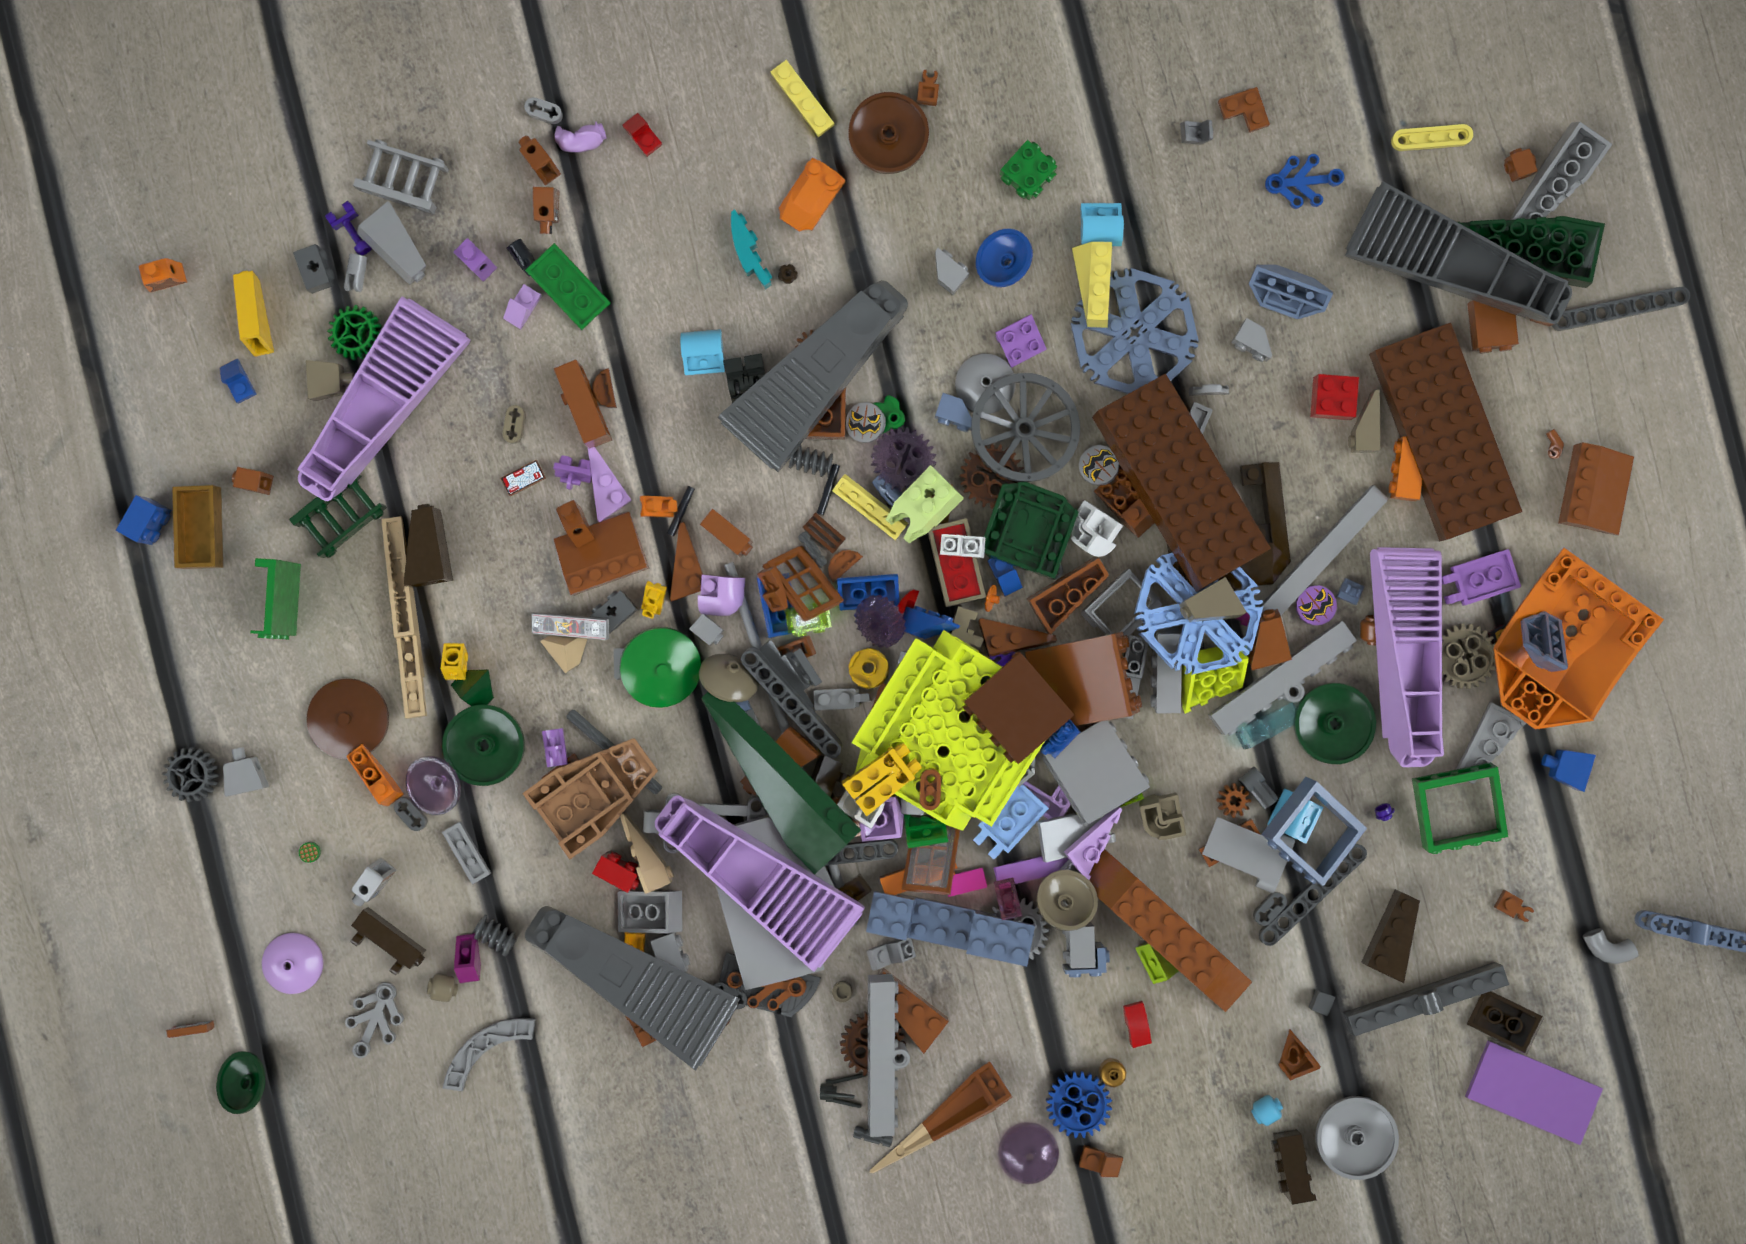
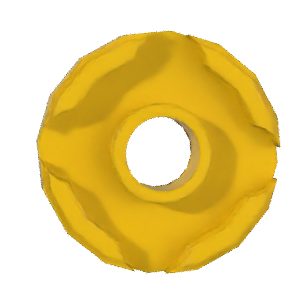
(872, 679)

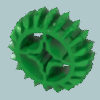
(363, 328)

